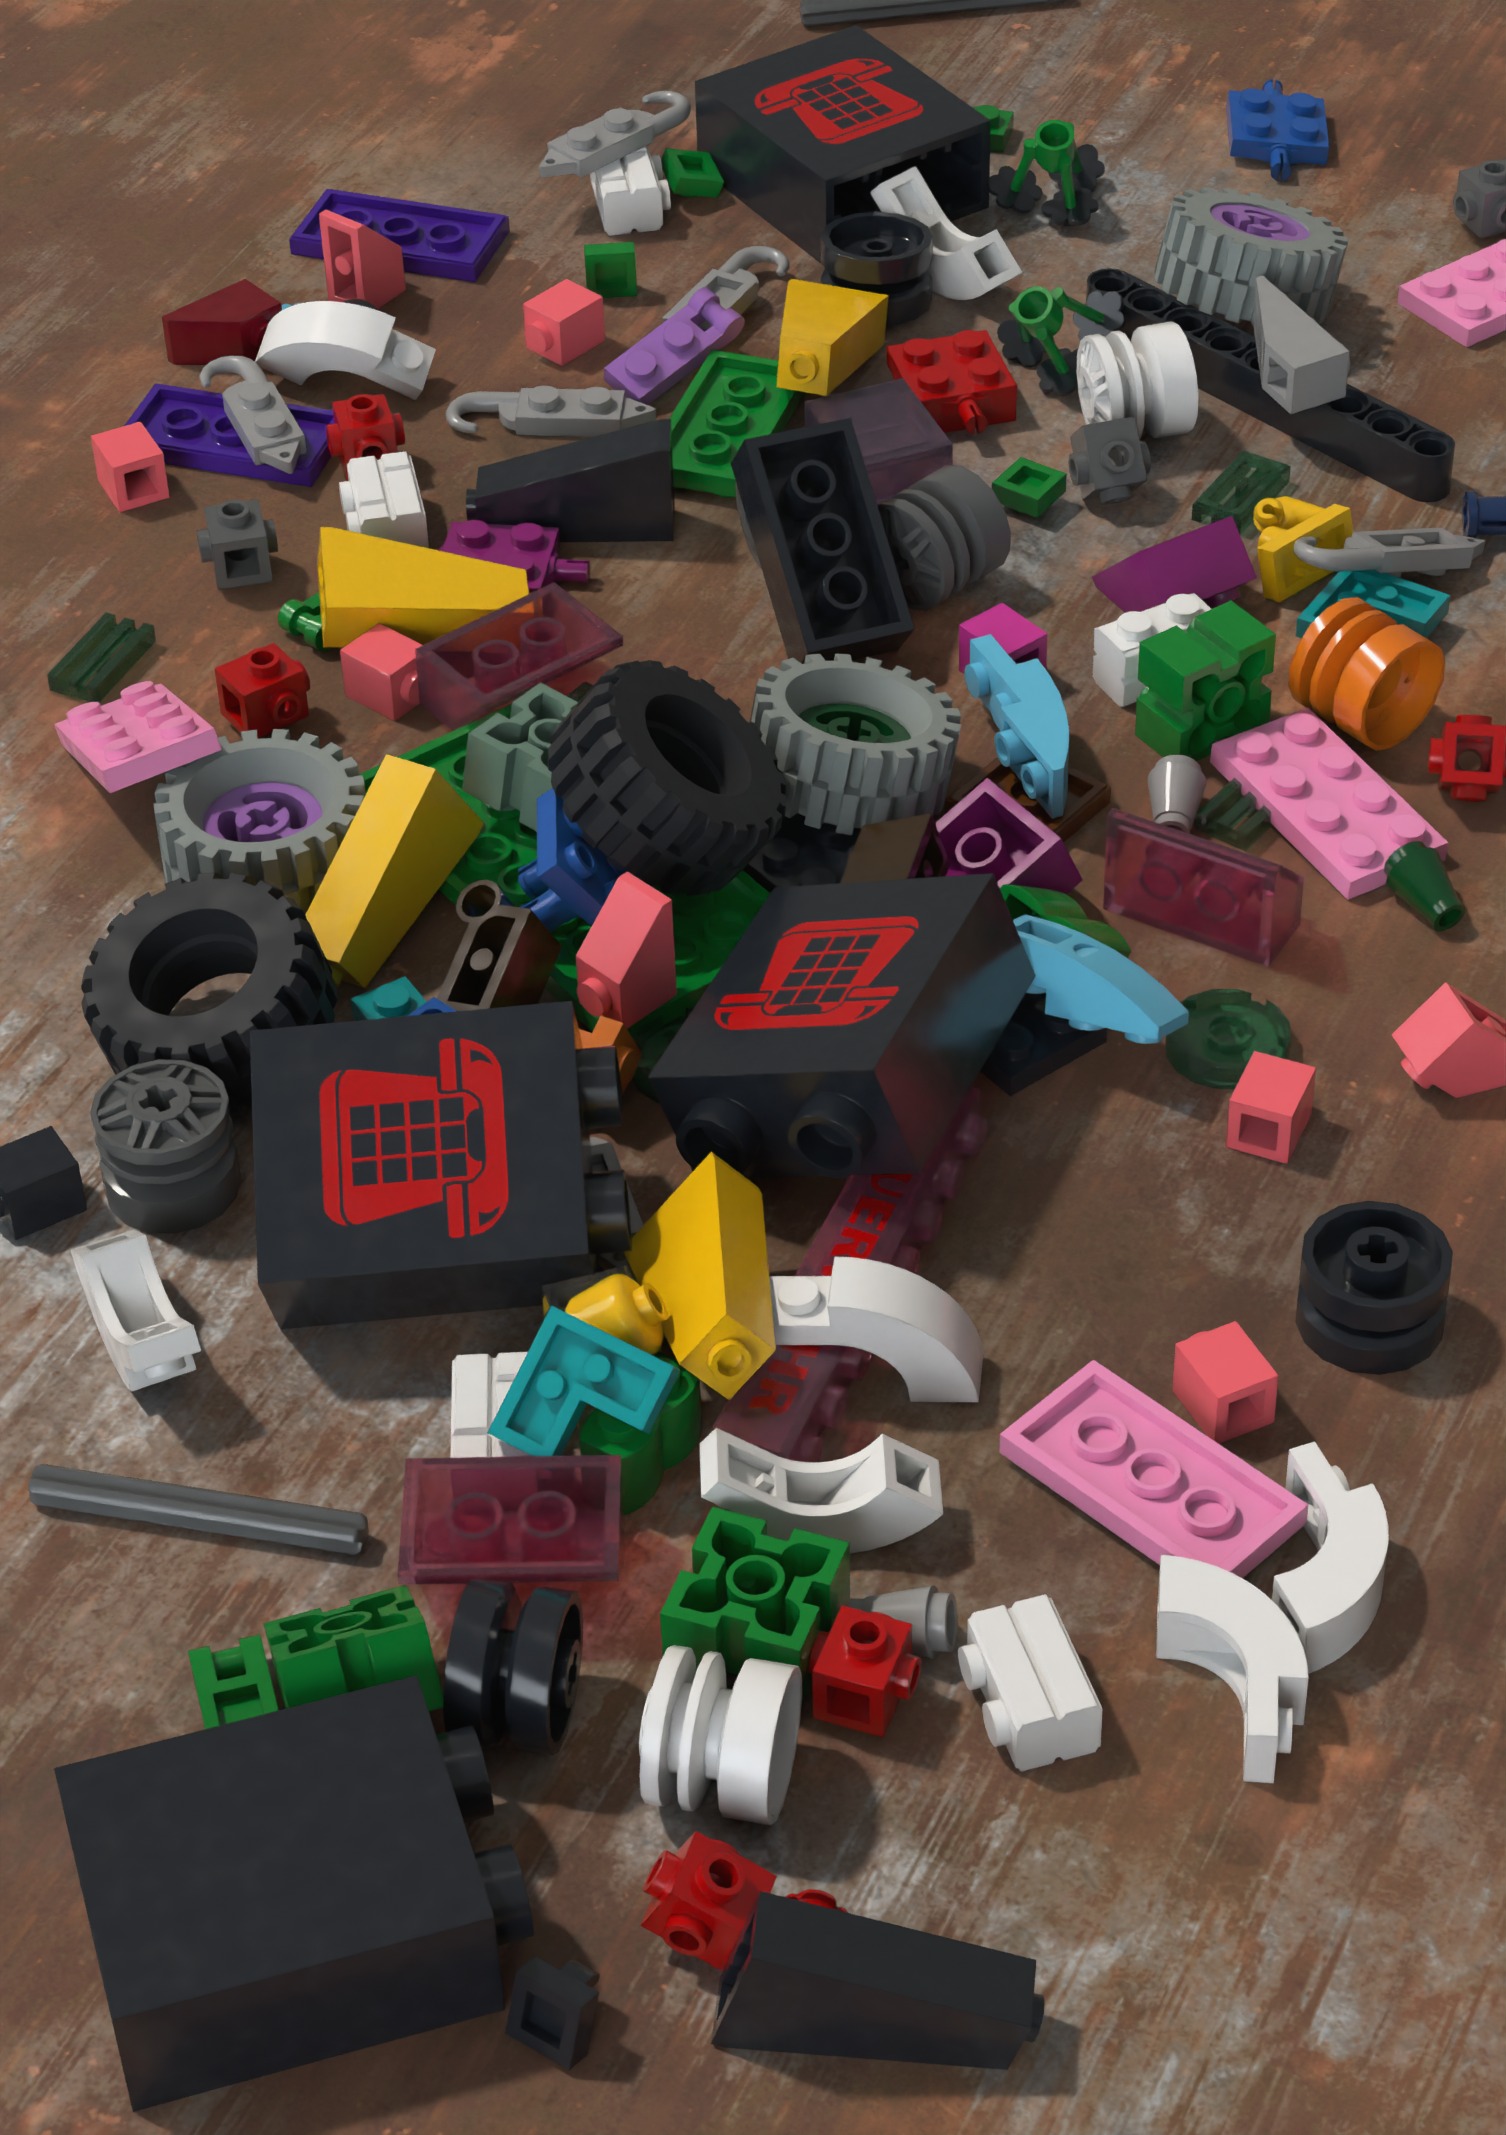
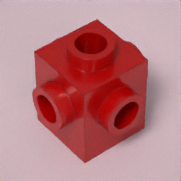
(363, 429)
(263, 690)
(1476, 735)
(863, 1670)
(703, 1897)

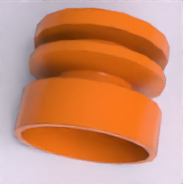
(1366, 673)

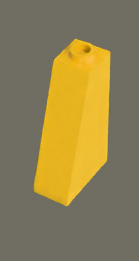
(827, 335)
(405, 588)
(389, 867)
(713, 1274)

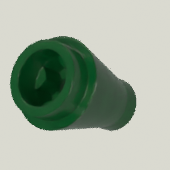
(1423, 883)

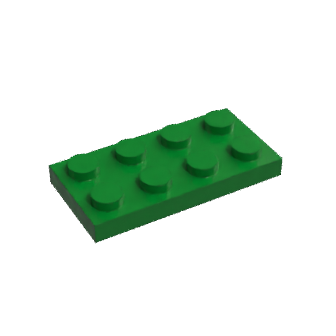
(723, 406)

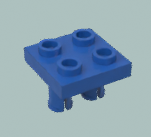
(568, 874)

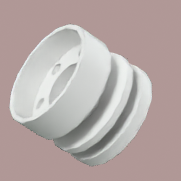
(1139, 378)
(705, 1732)

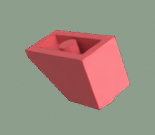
(359, 261)
(628, 954)
(1454, 1044)

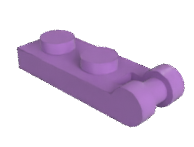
(674, 348)

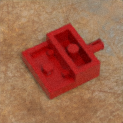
(957, 379)

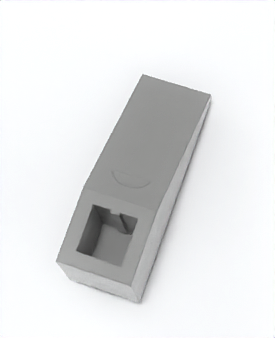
(1296, 356)

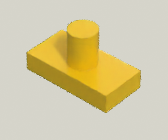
(1281, 568)

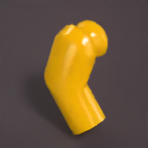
(1283, 512)

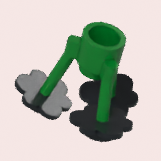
(1067, 165)
(1040, 316)

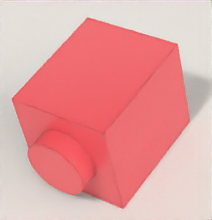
(564, 322)
(130, 466)
(382, 671)
(1270, 1107)
(1225, 1382)

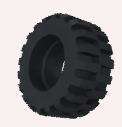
(667, 778)
(189, 938)

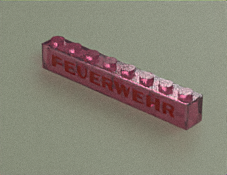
(874, 1218)

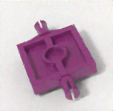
(517, 546)

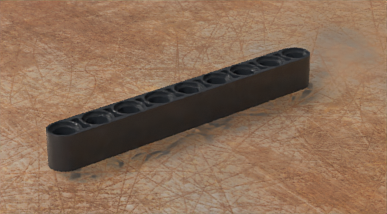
(1351, 429)

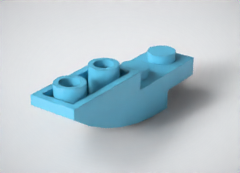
(1029, 717)
(1096, 984)

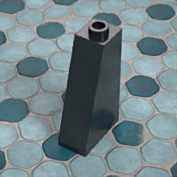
(589, 489)
(871, 1991)

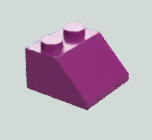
(1200, 562)
(1000, 837)

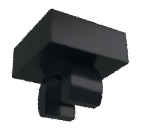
(554, 2009)

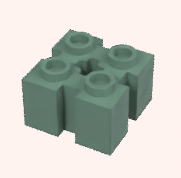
(510, 756)

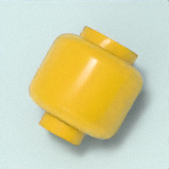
(624, 1311)

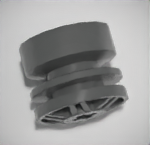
(944, 534)
(166, 1146)

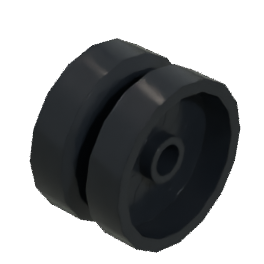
(881, 256)
(1373, 1287)
(514, 1664)

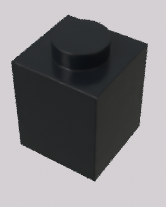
(38, 1183)

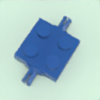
(1277, 127)

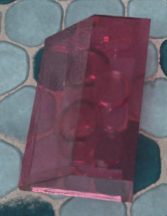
(509, 654)
(1199, 888)
(512, 1519)

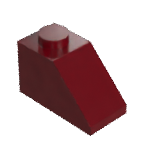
(219, 325)

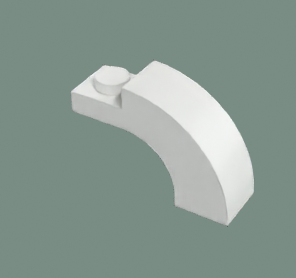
(961, 263)
(346, 339)
(133, 1311)
(889, 1315)
(859, 1499)
(1341, 1587)
(1246, 1641)

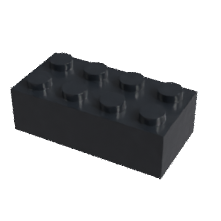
(822, 542)

